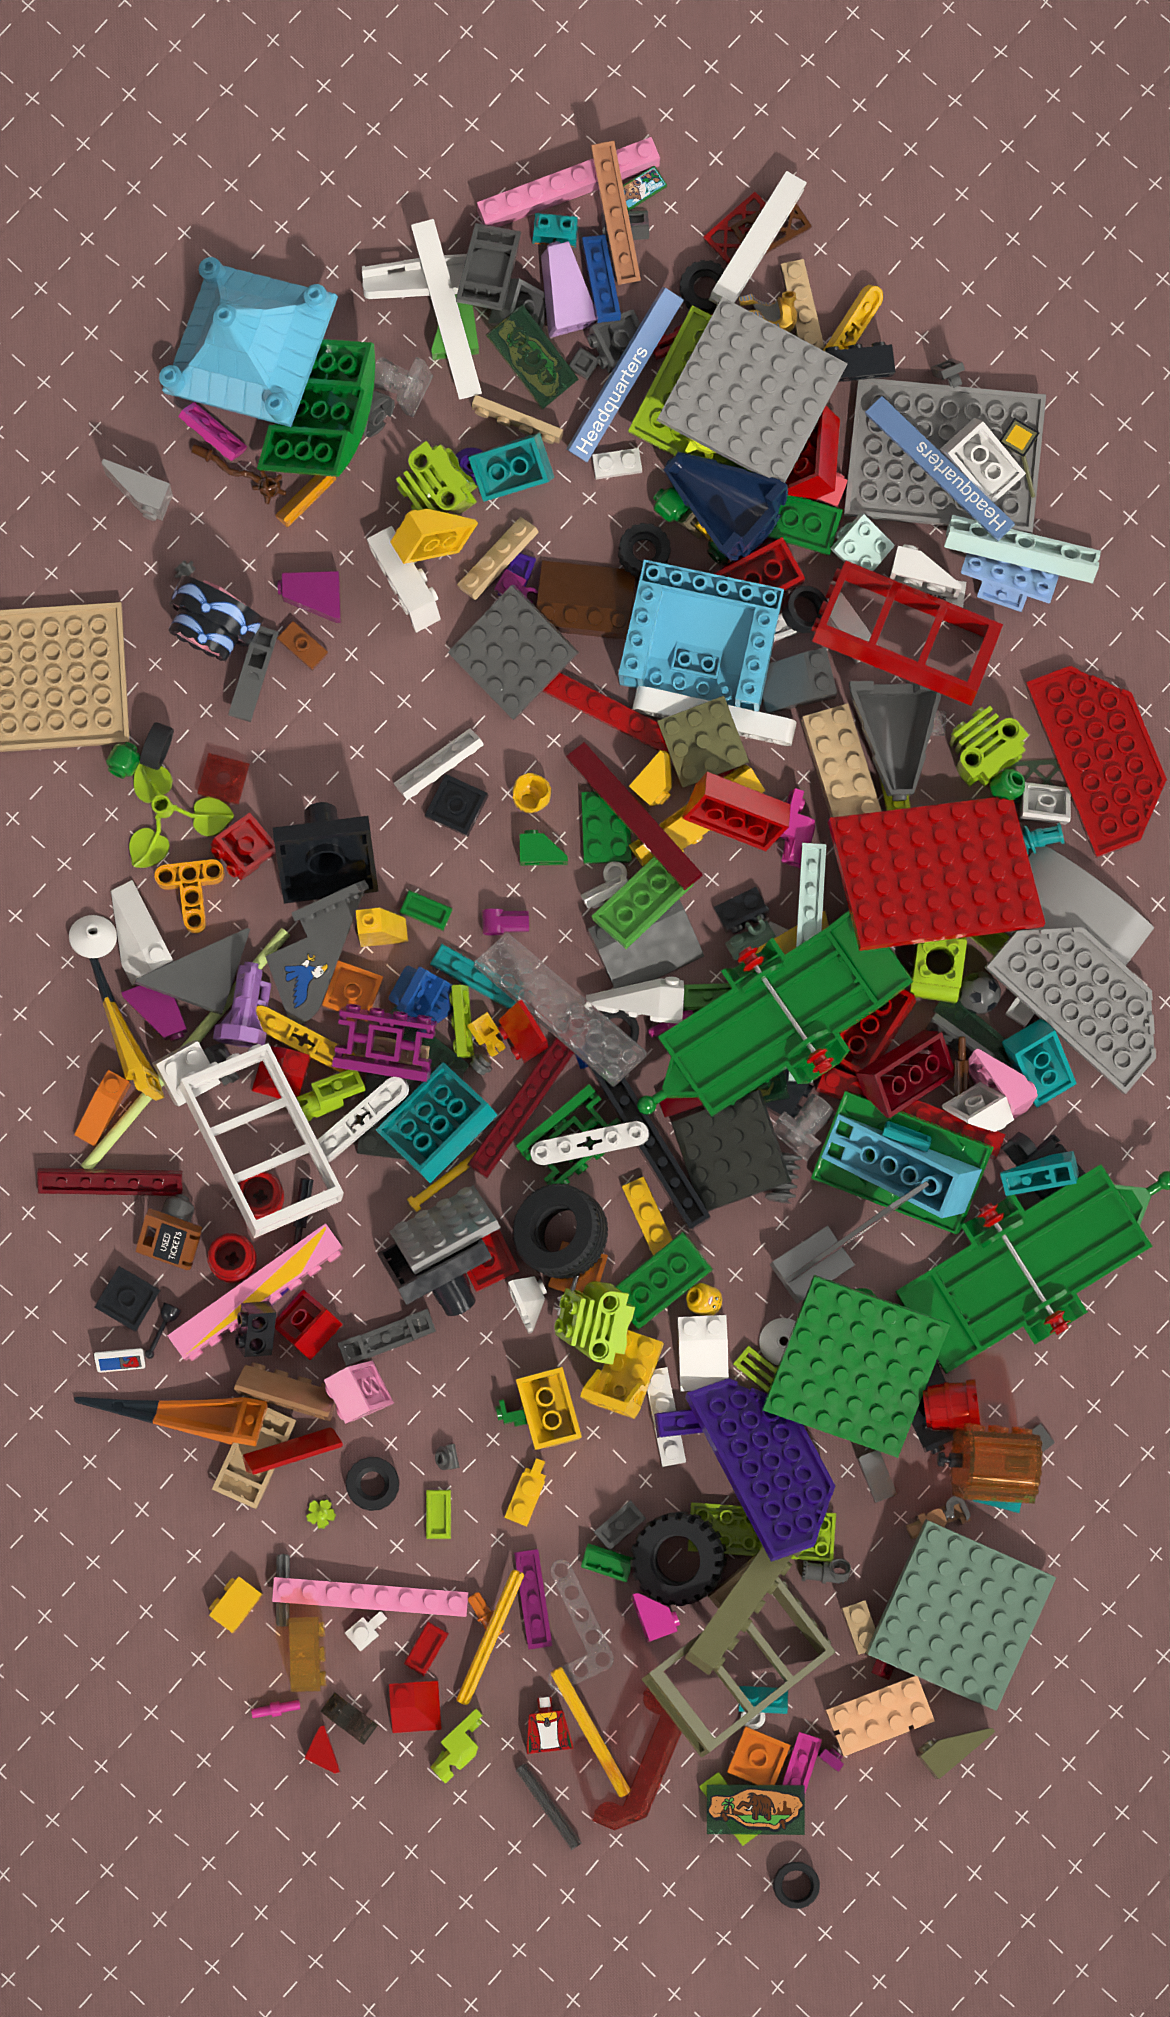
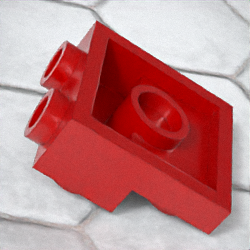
(243, 847)

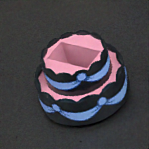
(211, 618)

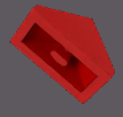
(321, 1751)

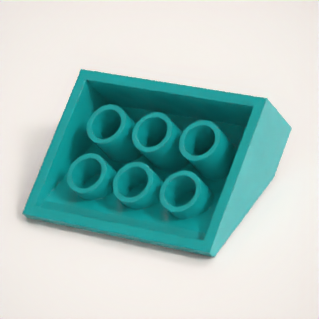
(437, 1122)

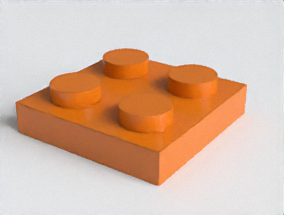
(352, 986)
(758, 1757)

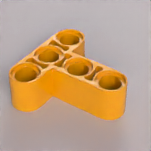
(191, 886)

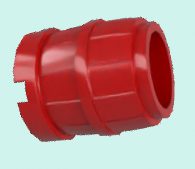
(272, 1189)
(223, 1247)
(951, 1405)

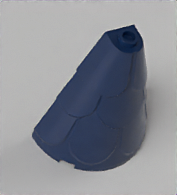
(728, 501)

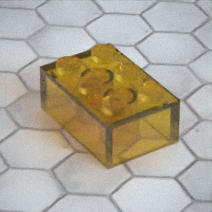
(306, 1654)

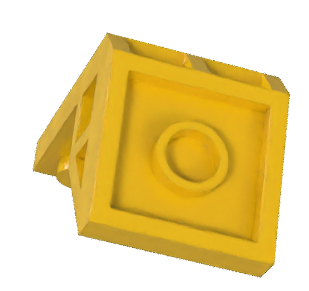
(625, 1383)

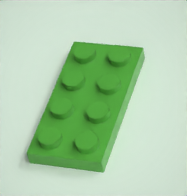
(639, 903)

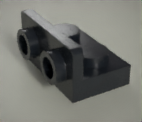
(741, 909)

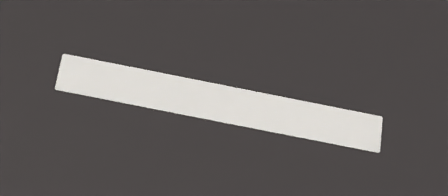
(446, 309)

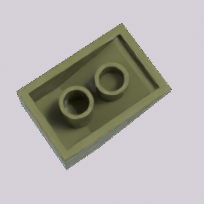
(945, 1753)

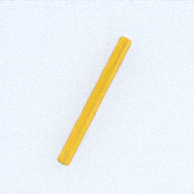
(490, 1637)
(590, 1731)

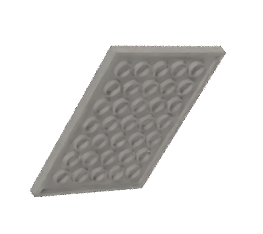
(894, 488)

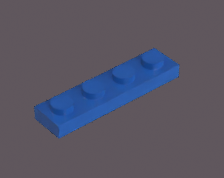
(601, 278)

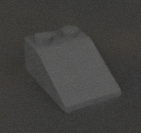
(799, 681)

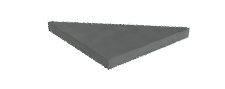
(202, 976)

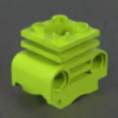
(437, 481)
(987, 746)
(934, 986)
(595, 1320)

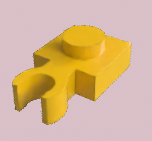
(485, 1032)

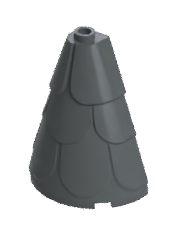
(898, 729)

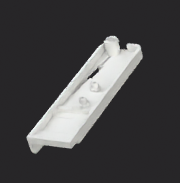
(406, 278)

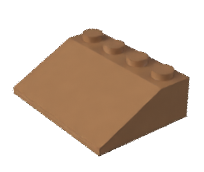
(284, 1391)

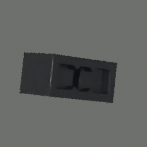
(260, 1328)

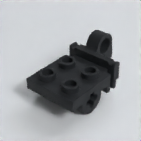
(1023, 1150)

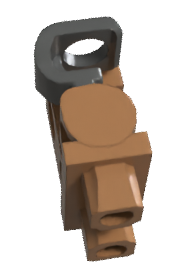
(953, 1509)

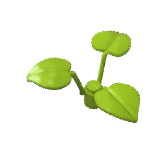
(151, 786)

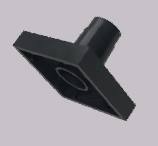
(324, 854)
(443, 1278)

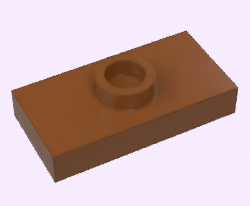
(302, 645)

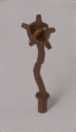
(268, 485)

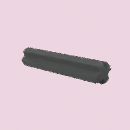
(282, 1571)

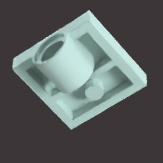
(862, 543)

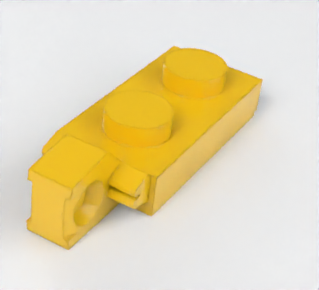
(526, 1494)

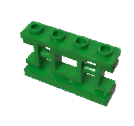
(560, 1125)

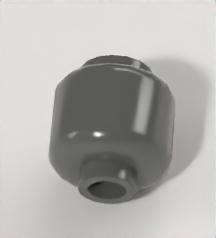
(178, 1207)

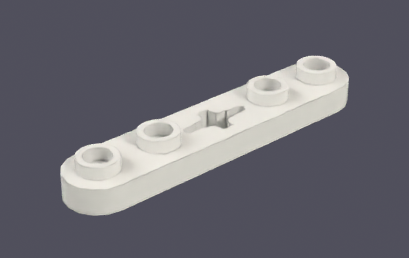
(377, 1103)
(612, 1137)

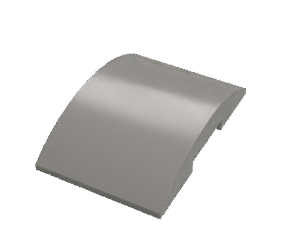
(1078, 899)

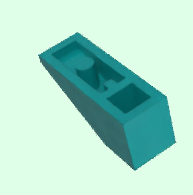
(1041, 1174)

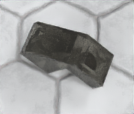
(349, 1718)

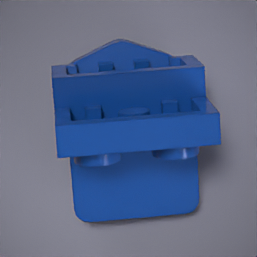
(422, 994)

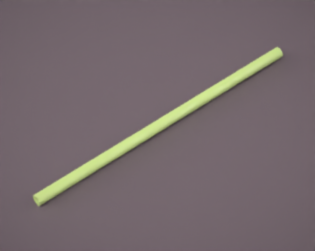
(198, 1034)

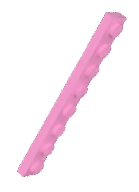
(370, 1597)

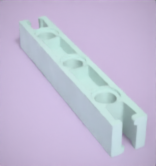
(1024, 550)

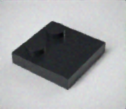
(456, 805)
(127, 1298)

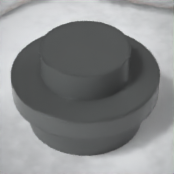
(184, 569)
(481, 1064)

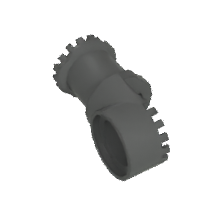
(825, 1572)

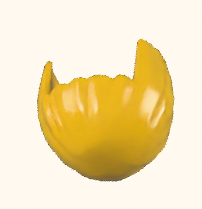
(531, 793)

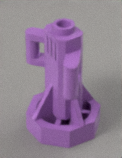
(242, 1024)

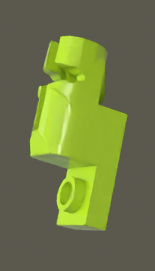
(329, 1093)
(459, 1747)

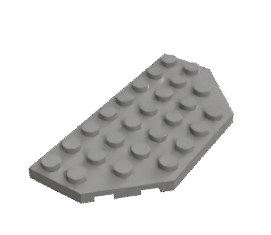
(1083, 996)

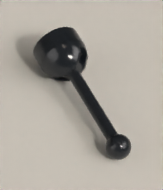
(168, 1313)

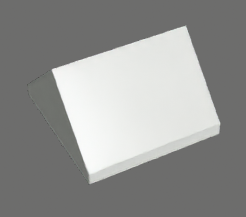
(1045, 803)

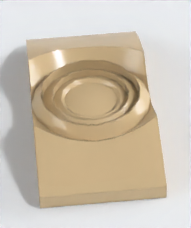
(233, 1478)

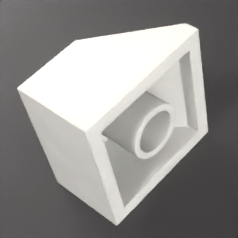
(981, 1107)

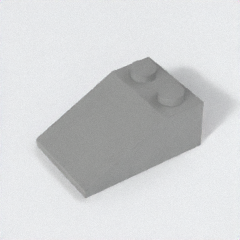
(143, 491)

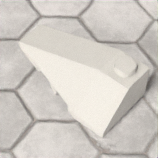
(138, 937)
(657, 998)
(528, 1299)

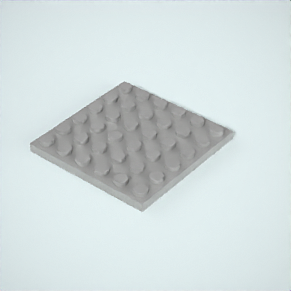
(752, 391)

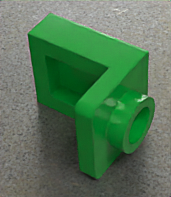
(516, 1417)

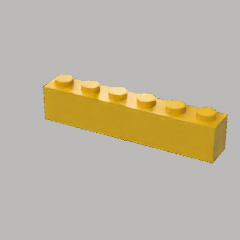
(688, 833)

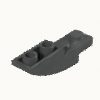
(253, 674)

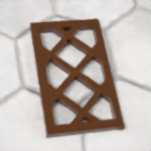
(790, 233)

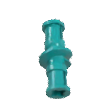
(1042, 837)

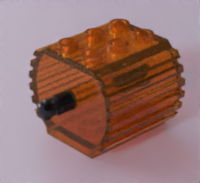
(994, 1463)

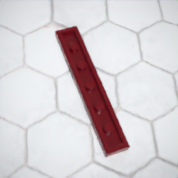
(110, 1181)

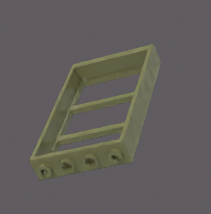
(684, 1715)

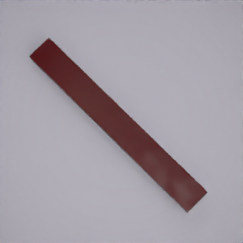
(634, 816)
(521, 1108)

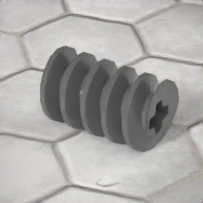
(782, 1193)

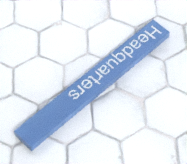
(624, 374)
(939, 468)

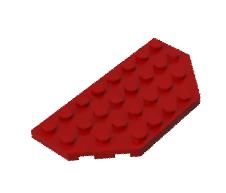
(1100, 754)

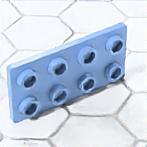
(1009, 583)

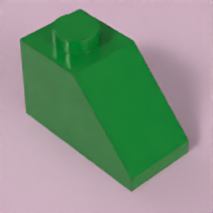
(539, 850)

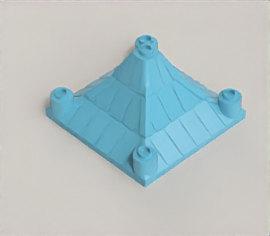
(249, 343)

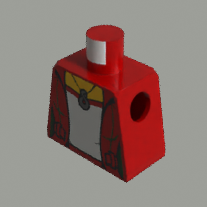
(547, 1729)

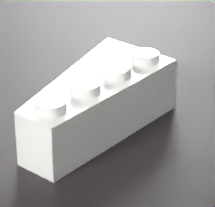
(406, 581)

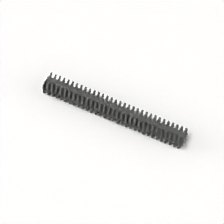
(548, 1806)

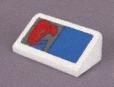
(120, 1360)

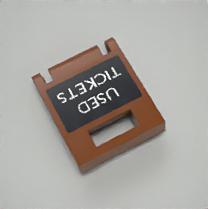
(173, 1241)

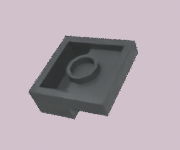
(613, 338)

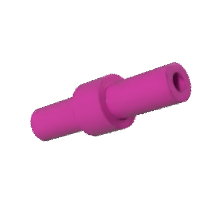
(662, 1027)
(275, 1709)

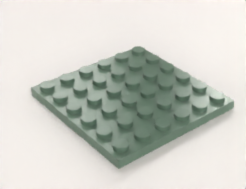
(960, 1615)

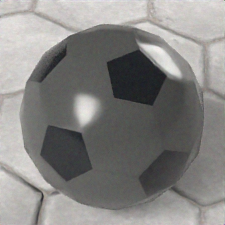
(979, 992)

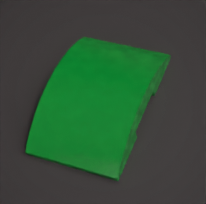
(329, 414)

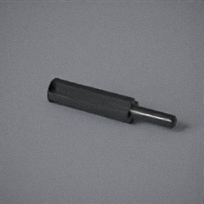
(304, 1192)

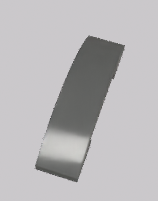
(386, 1337)

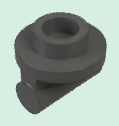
(446, 1457)

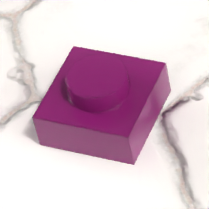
(832, 1758)

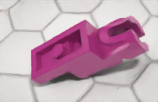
(800, 830)

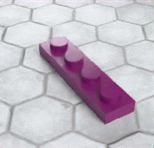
(533, 1600)

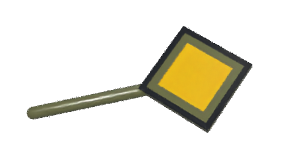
(1019, 439)

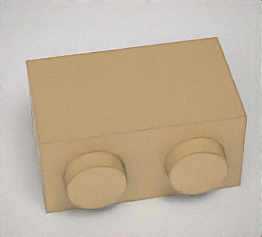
(859, 1625)

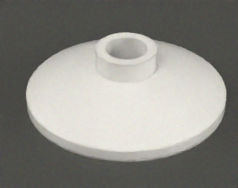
(92, 945)
(770, 1337)

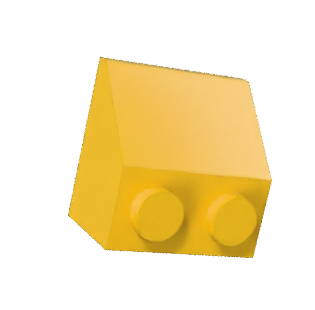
(655, 780)

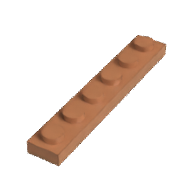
(615, 212)

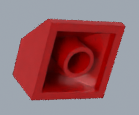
(294, 1066)
(415, 1706)

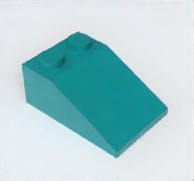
(511, 467)
(1041, 1059)

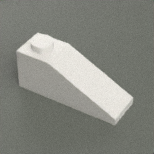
(846, 619)

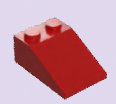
(522, 1032)

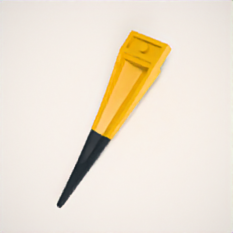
(132, 1059)

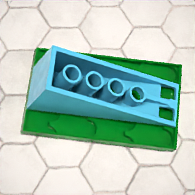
(884, 1170)

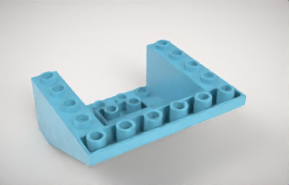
(700, 635)

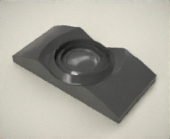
(488, 267)

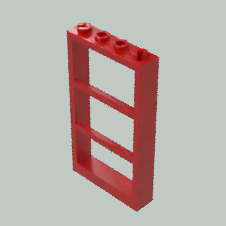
(893, 662)

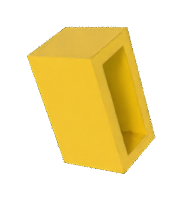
(235, 1604)

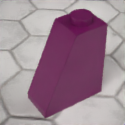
(313, 592)
(158, 1011)

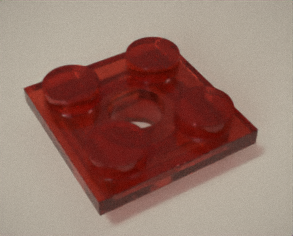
(228, 792)

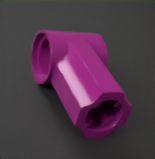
(500, 921)

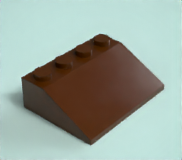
(586, 599)

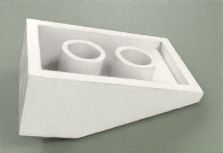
(983, 459)
(922, 573)
(702, 1351)

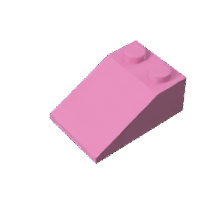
(1003, 1079)
(358, 1391)

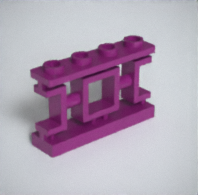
(383, 1060)

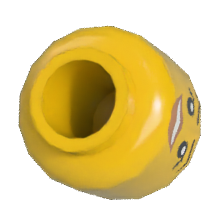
(704, 1299)

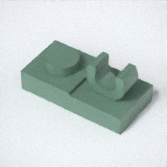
(753, 937)

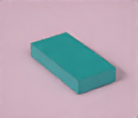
(907, 1136)

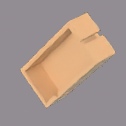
(879, 1715)

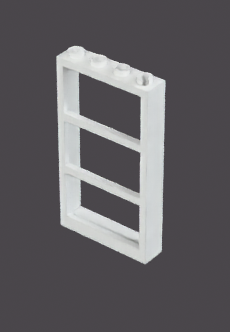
(291, 1213)

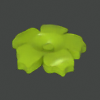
(321, 1513)

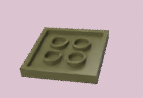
(703, 741)

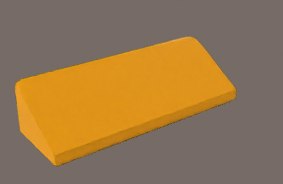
(304, 499)

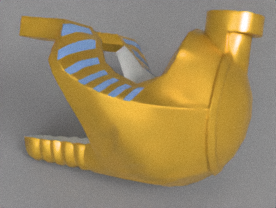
(780, 313)

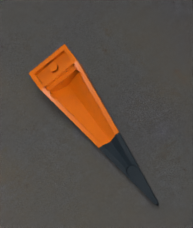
(218, 1419)

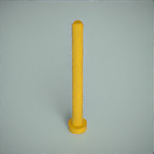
(439, 1184)

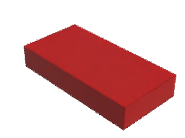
(426, 1648)

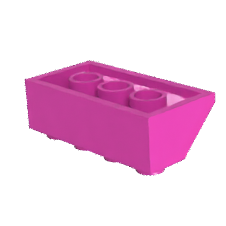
(654, 1617)

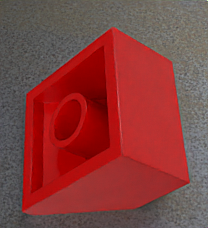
(307, 1324)

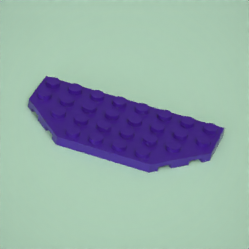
(767, 1465)

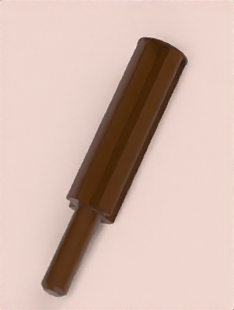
(961, 1080)

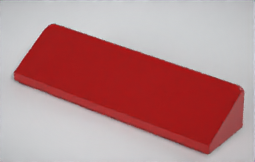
(291, 1451)

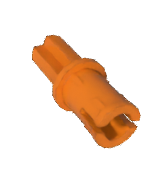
(481, 1609)

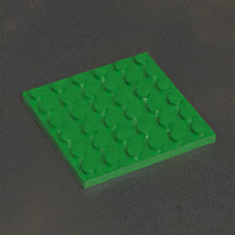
(856, 1366)

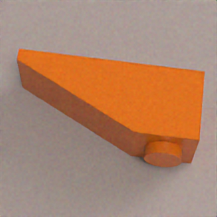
(102, 1107)

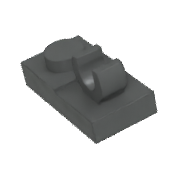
(949, 370)

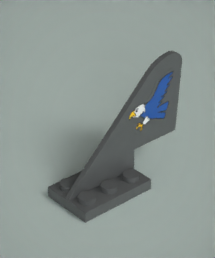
(306, 967)

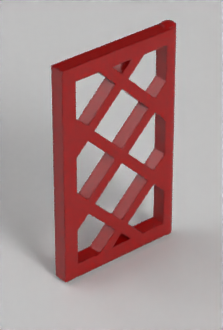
(723, 226)

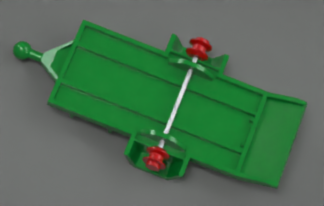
(770, 1023)
(1032, 1263)

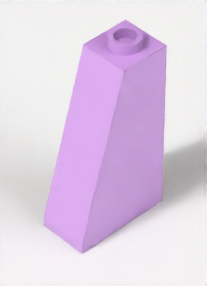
(566, 294)

